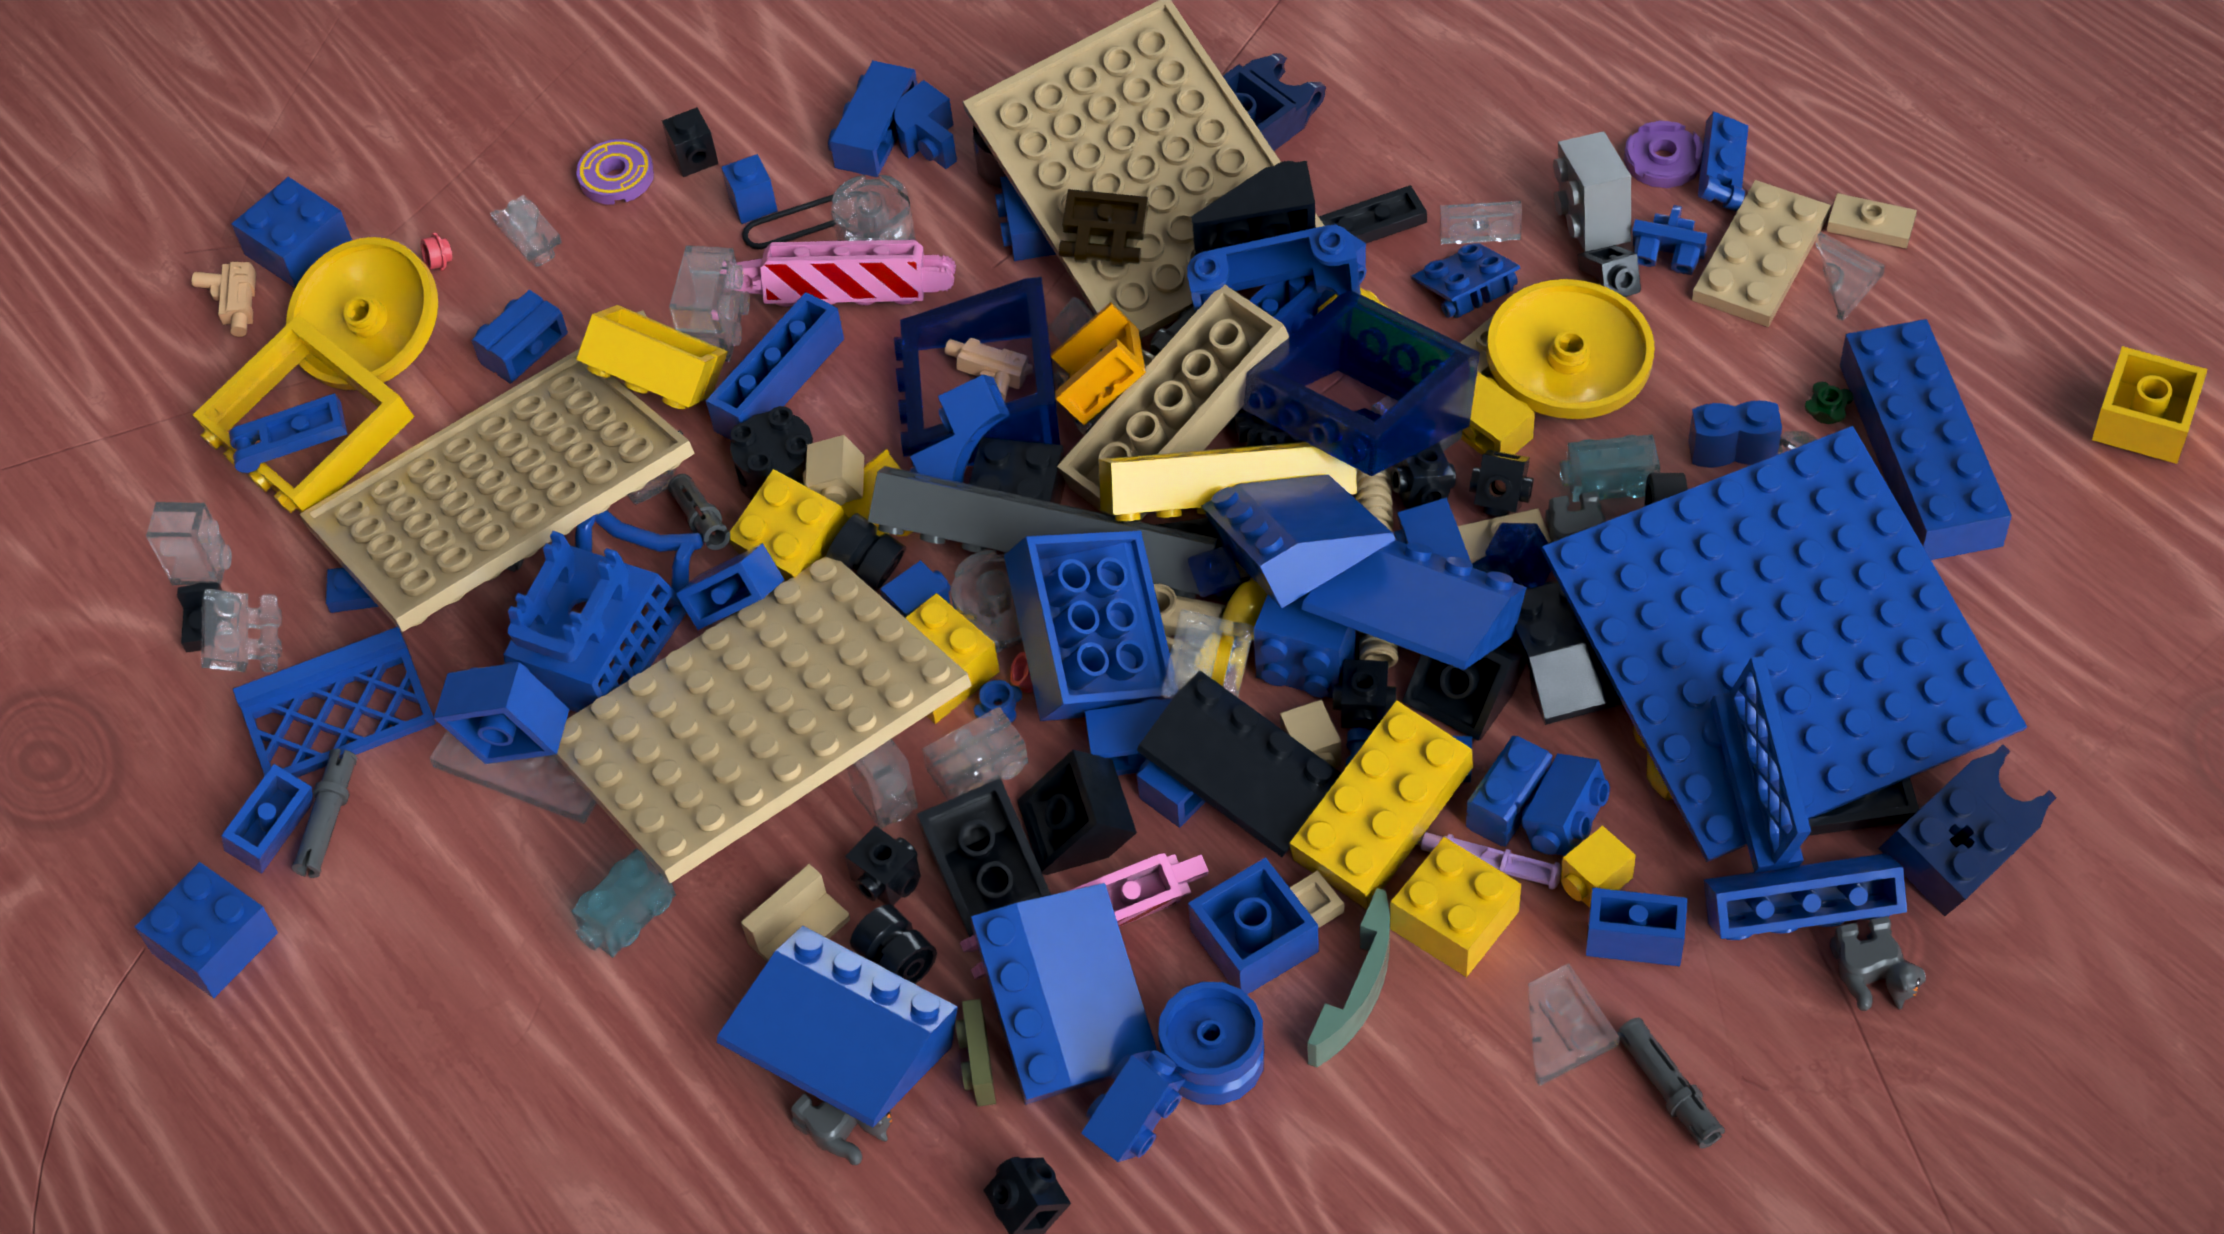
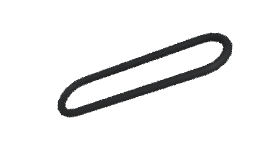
(784, 213)

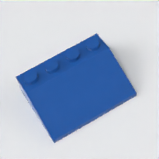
(1294, 532)
(1423, 603)
(1088, 621)
(1062, 989)
(840, 1026)

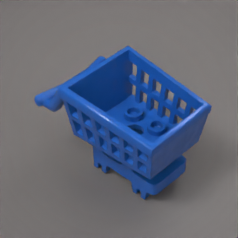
(575, 649)

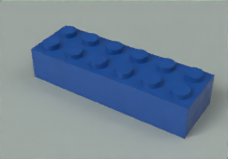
(1925, 439)

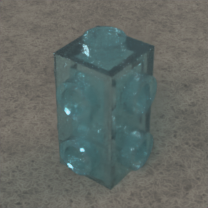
(1610, 466)
(622, 904)

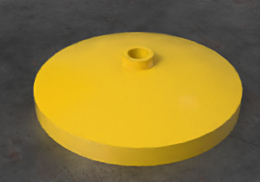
(371, 303)
(1570, 348)

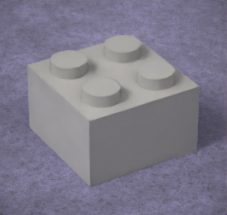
(1593, 191)

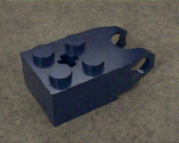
(1274, 107)
(1964, 833)

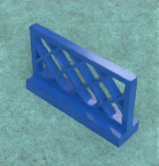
(332, 673)
(1761, 770)

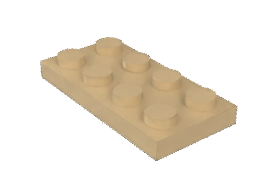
(1761, 253)

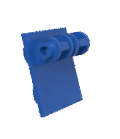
(1469, 278)

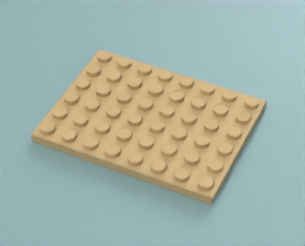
(1125, 116)
(493, 488)
(755, 715)

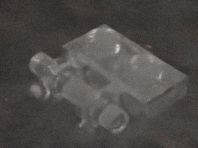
(226, 627)

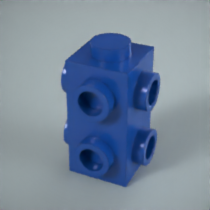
(1565, 804)
(1134, 1104)

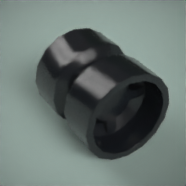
(866, 552)
(892, 943)

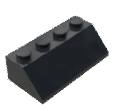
(1238, 762)

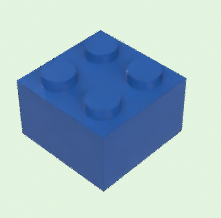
(290, 230)
(1301, 648)
(501, 713)
(1253, 927)
(206, 929)

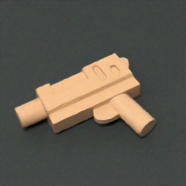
(233, 291)
(979, 359)

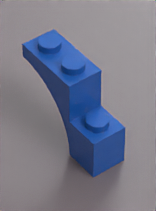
(970, 413)

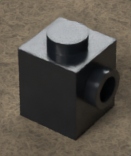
(690, 142)

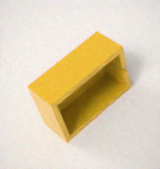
(651, 357)

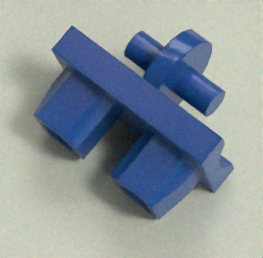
(1669, 235)

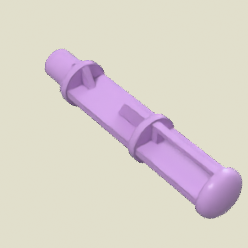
(1504, 860)

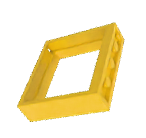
(264, 373)

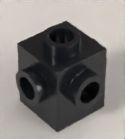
(1509, 469)
(1423, 477)
(1363, 693)
(883, 867)
(1026, 1195)

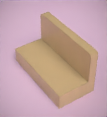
(794, 905)

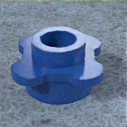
(995, 692)

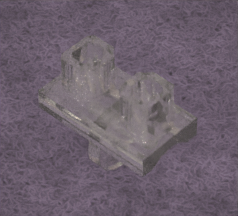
(527, 230)

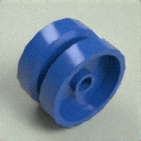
(1214, 1041)

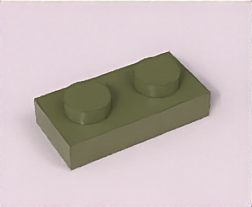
(973, 1035)

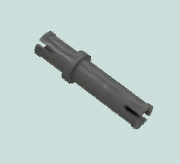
(711, 517)
(330, 796)
(1680, 1096)

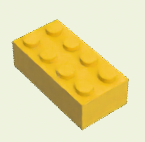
(1382, 804)

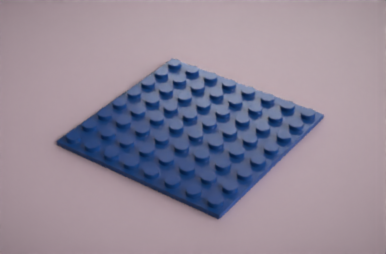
(1822, 580)

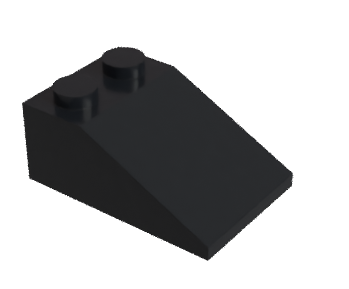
(1262, 207)
(982, 852)

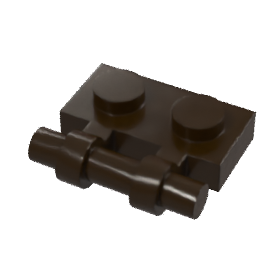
(1103, 215)

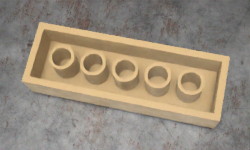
(1184, 394)

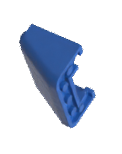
(1320, 252)

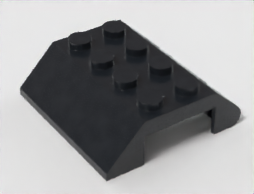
(1561, 660)

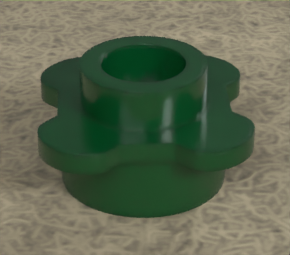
(1826, 411)

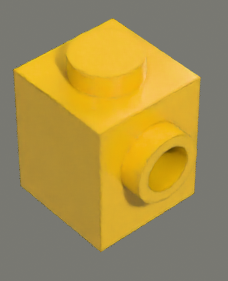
(1597, 863)

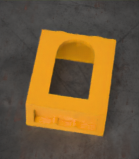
(1094, 370)

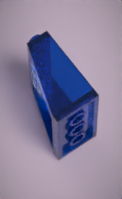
(991, 316)
(1383, 350)

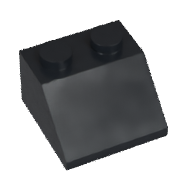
(1467, 697)
(1076, 813)

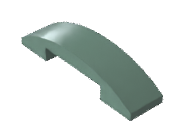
(1339, 1026)

